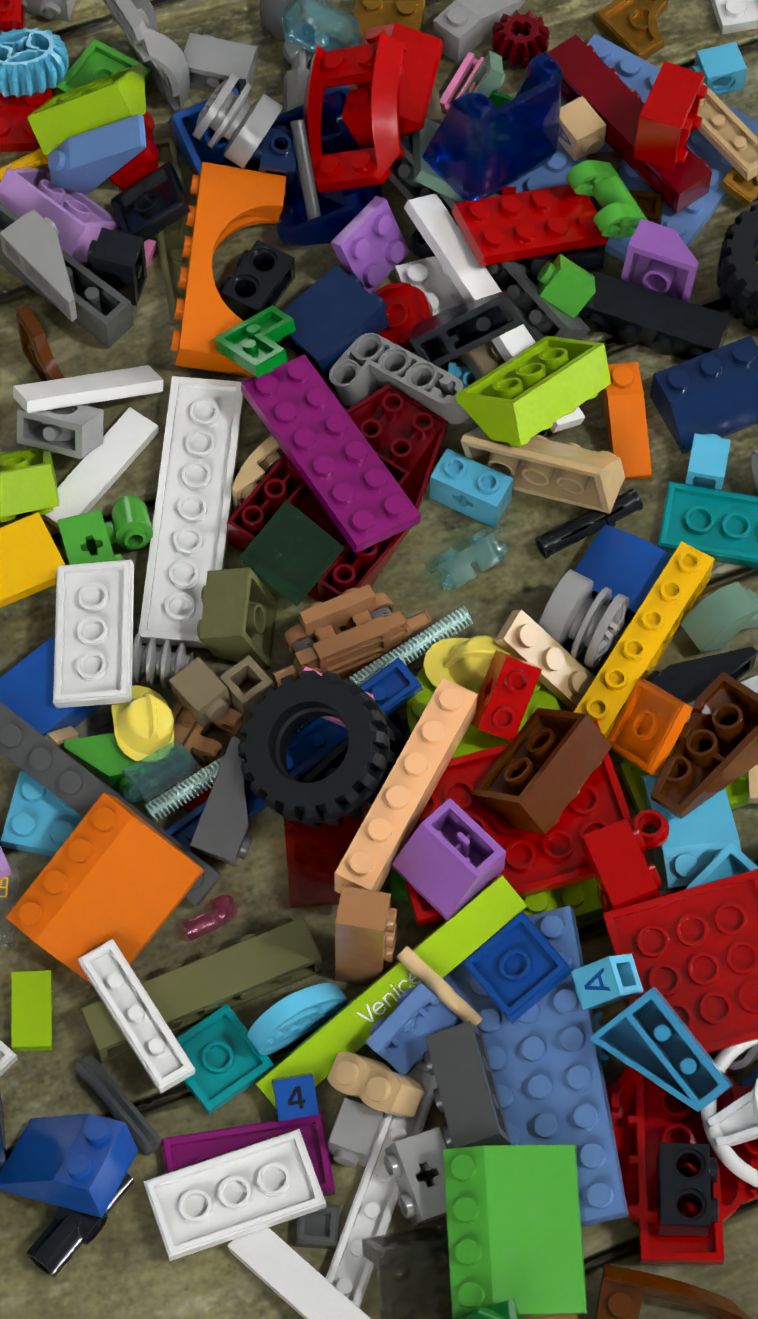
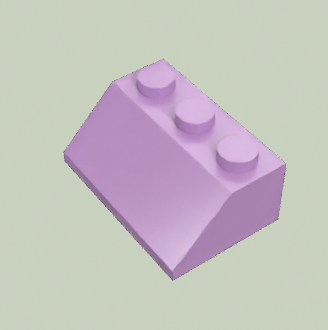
(69, 210)

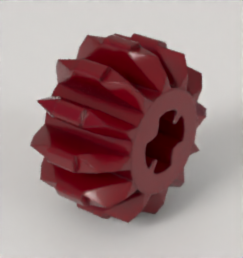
(520, 38)

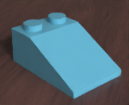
(693, 839)

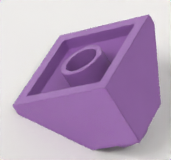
(660, 261)

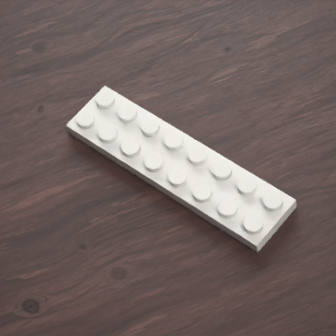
(190, 506)

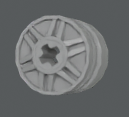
(237, 120)
(588, 622)

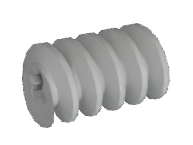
(157, 662)

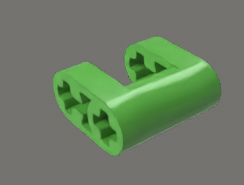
(619, 209)

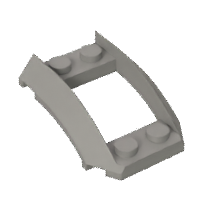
(154, 49)

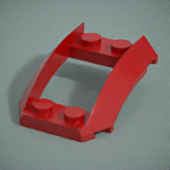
(346, 66)

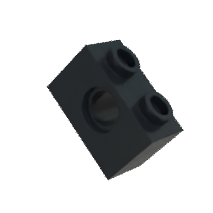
(119, 262)

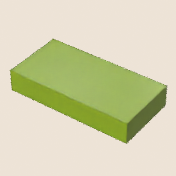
(31, 1011)

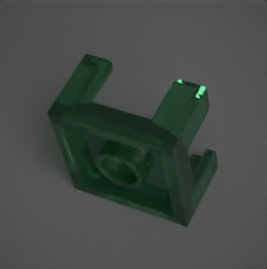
(291, 552)

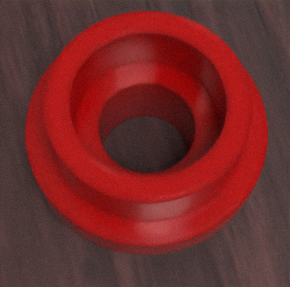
(651, 820)

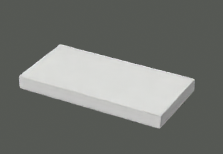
(94, 634)
(234, 1194)

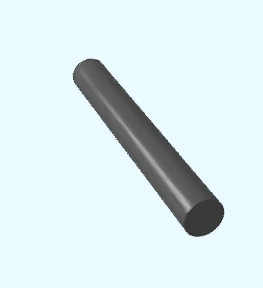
(305, 169)

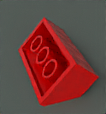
(418, 80)

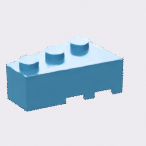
(663, 1049)

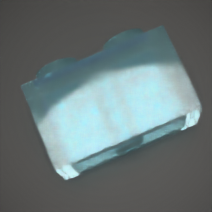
(319, 23)

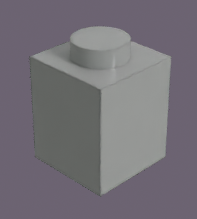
(354, 1133)

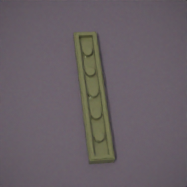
(171, 238)

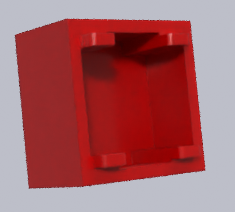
(669, 116)

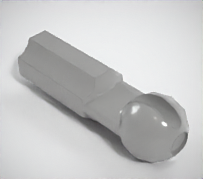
(295, 79)

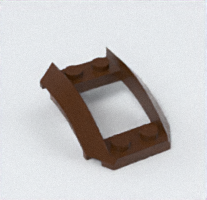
(623, 1292)

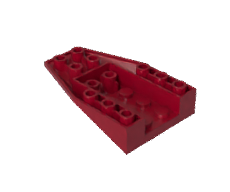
(407, 443)

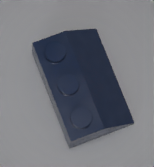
(709, 393)

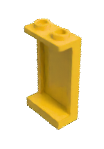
(26, 559)

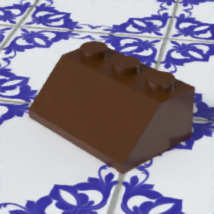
(543, 769)

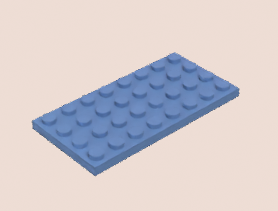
(553, 1073)

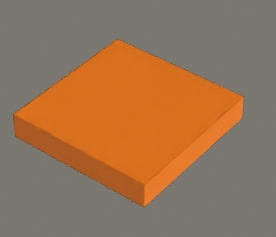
(649, 726)

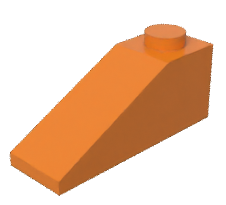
(626, 420)

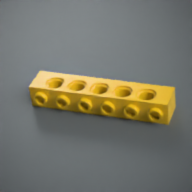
(647, 635)

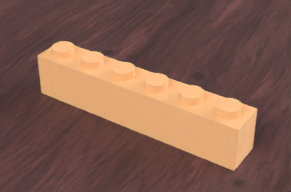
(407, 788)

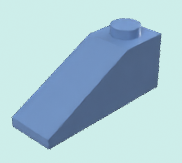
(95, 155)

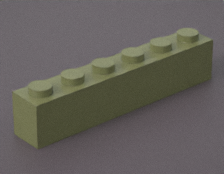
(229, 976)

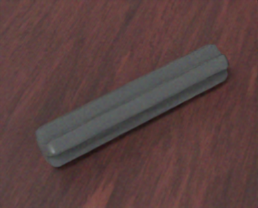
(118, 1104)

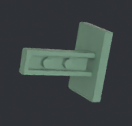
(485, 80)

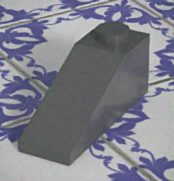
(224, 819)

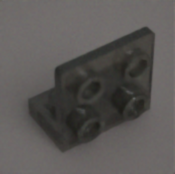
(412, 1273)

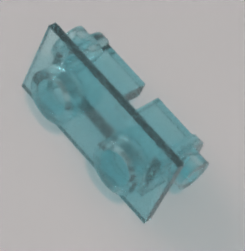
(482, 550)
(159, 772)

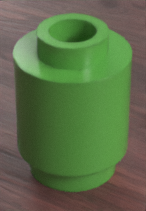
(131, 522)

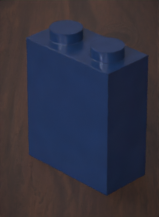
(333, 317)

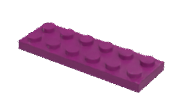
(330, 454)

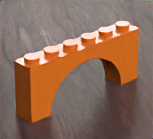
(224, 203)

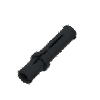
(552, 542)

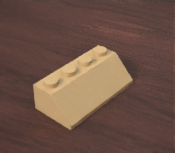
(552, 469)

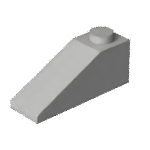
(469, 23)
(36, 252)

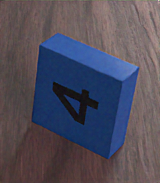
(295, 1097)

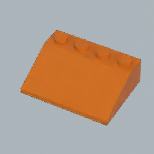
(105, 884)

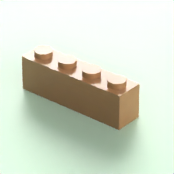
(364, 935)

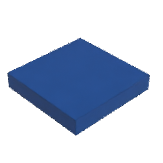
(517, 967)

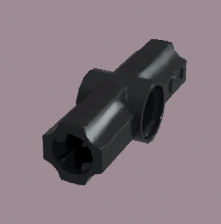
(69, 1232)

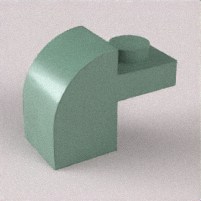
(721, 617)

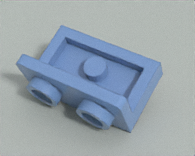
(402, 1035)

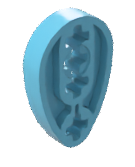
(296, 1017)

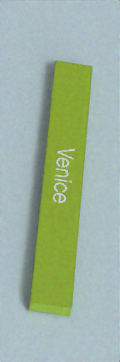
(439, 950)

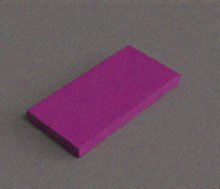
(202, 1146)

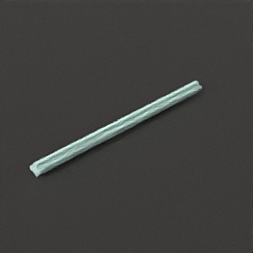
(405, 652)

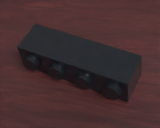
(653, 319)

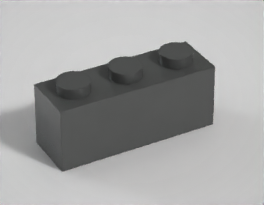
(465, 1087)

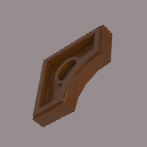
(35, 345)

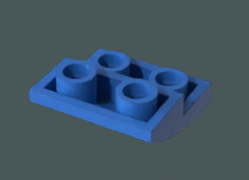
(623, 564)

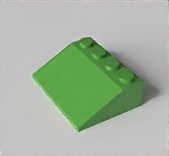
(515, 1229)

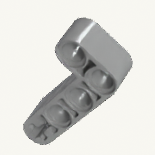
(377, 361)

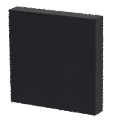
(151, 203)

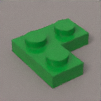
(255, 341)

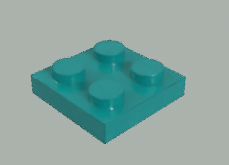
(222, 1059)

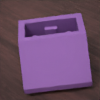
(449, 859)

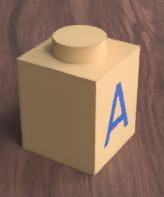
(581, 129)

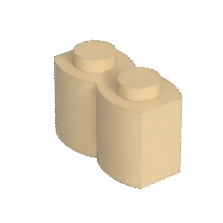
(376, 1084)

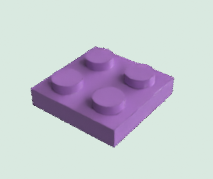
(371, 244)

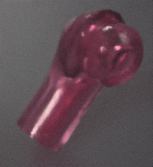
(211, 921)

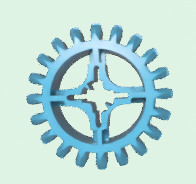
(31, 61)

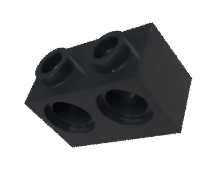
(262, 286)
(676, 1189)

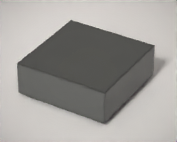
(319, 1228)

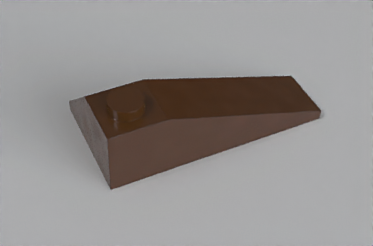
(712, 748)

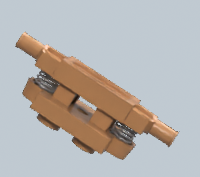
(347, 632)

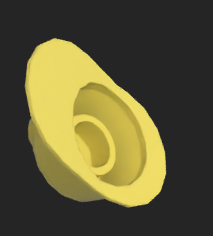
(461, 661)
(142, 724)

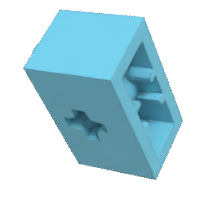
(471, 488)

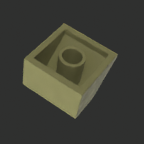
(237, 616)

